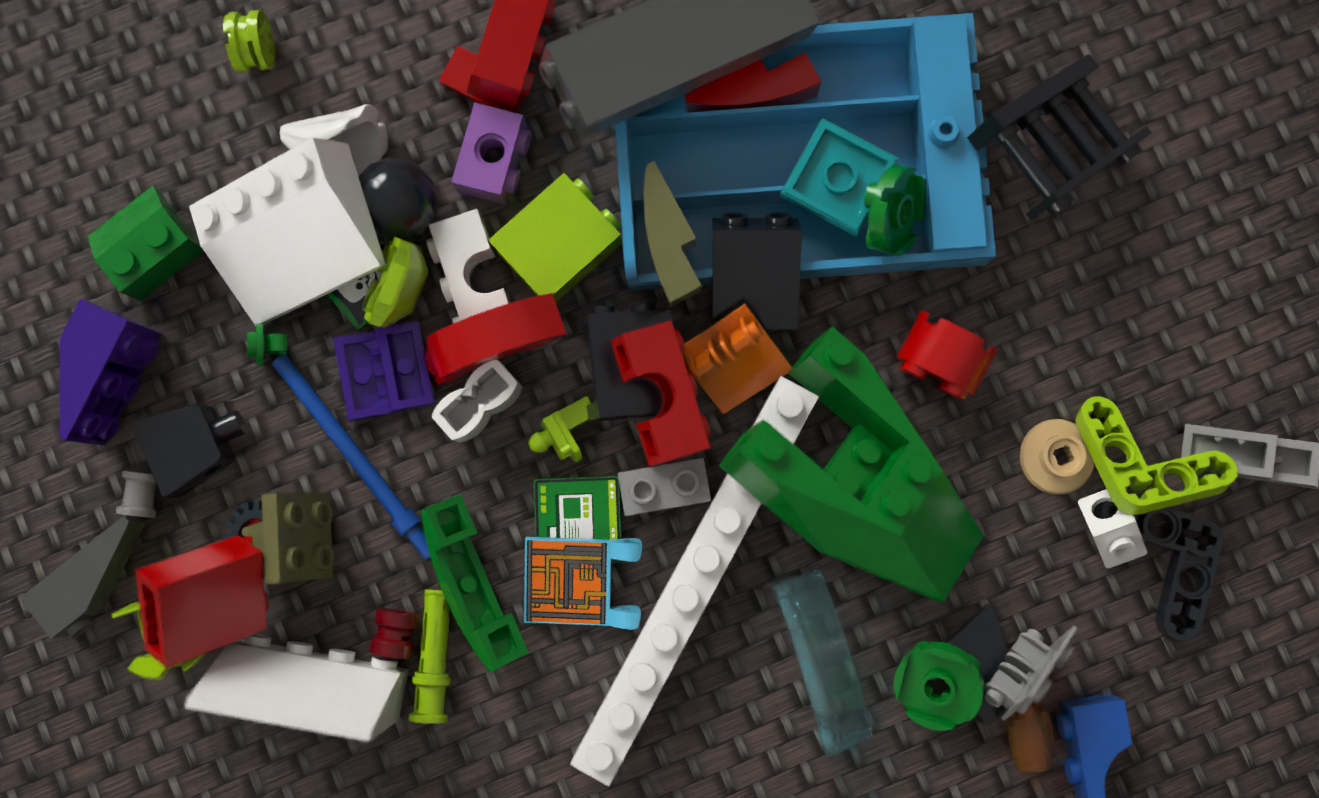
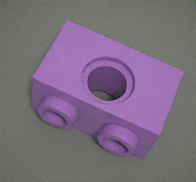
(487, 130)

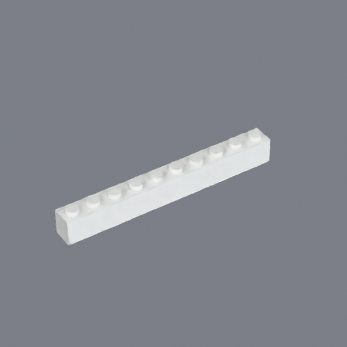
(682, 602)

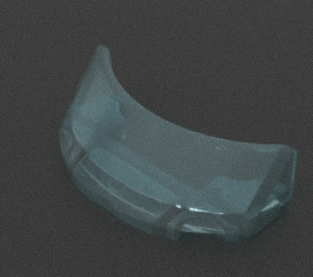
(824, 661)

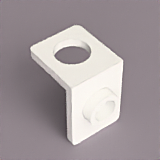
(1115, 537)

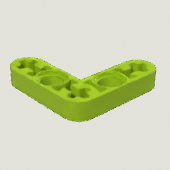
(1137, 474)

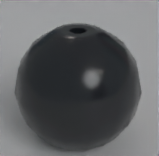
(399, 199)

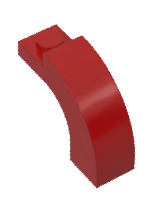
(492, 336)

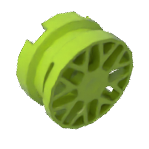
(249, 41)

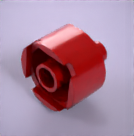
(946, 355)

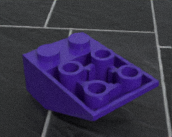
(100, 370)

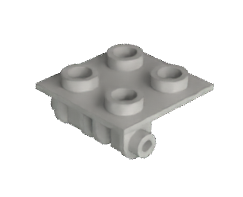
(1026, 671)

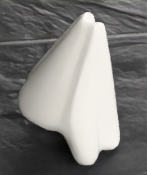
(355, 126)

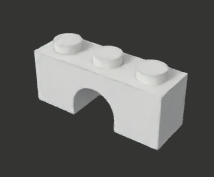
(460, 246)

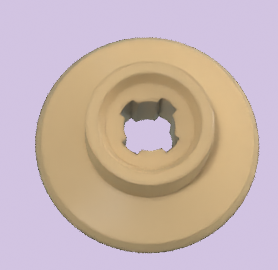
(1041, 465)

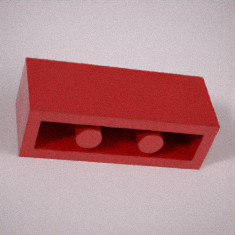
(507, 48)

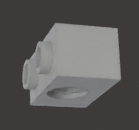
(664, 487)

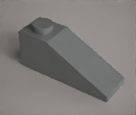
(84, 583)

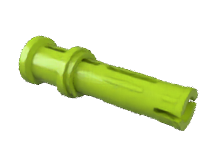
(431, 677)

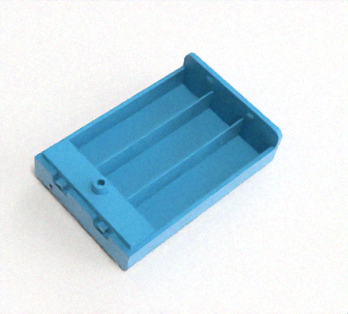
(886, 81)

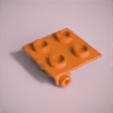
(734, 359)

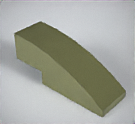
(668, 238)

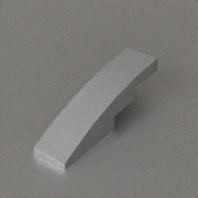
(1258, 454)

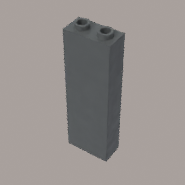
(662, 53)

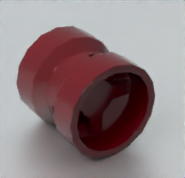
(394, 633)

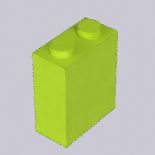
(558, 238)

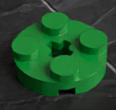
(893, 208)
(946, 662)

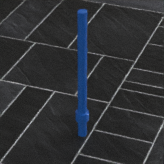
(404, 520)

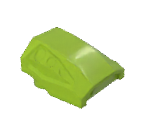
(398, 285)

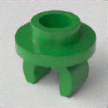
(265, 344)

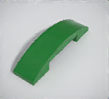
(466, 585)

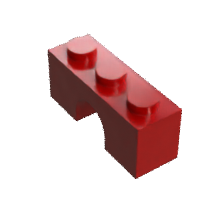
(657, 356)

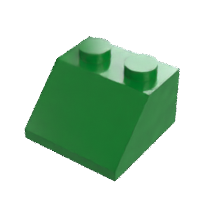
(144, 245)

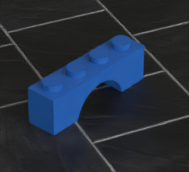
(1094, 735)

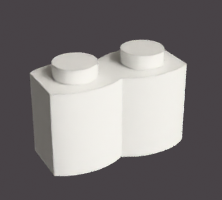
(469, 409)

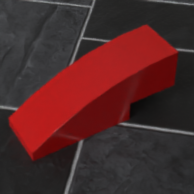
(757, 87)

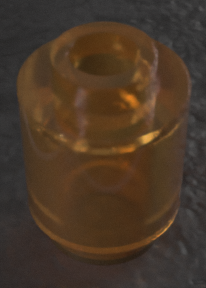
(1031, 739)

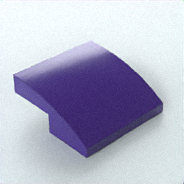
(383, 371)

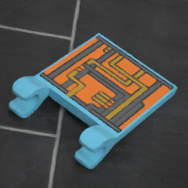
(572, 581)

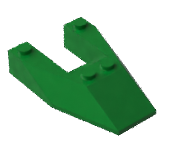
(881, 493)

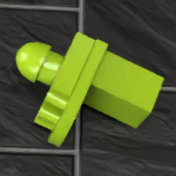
(558, 429)

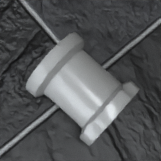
(138, 495)

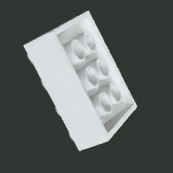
(290, 230)
(302, 688)

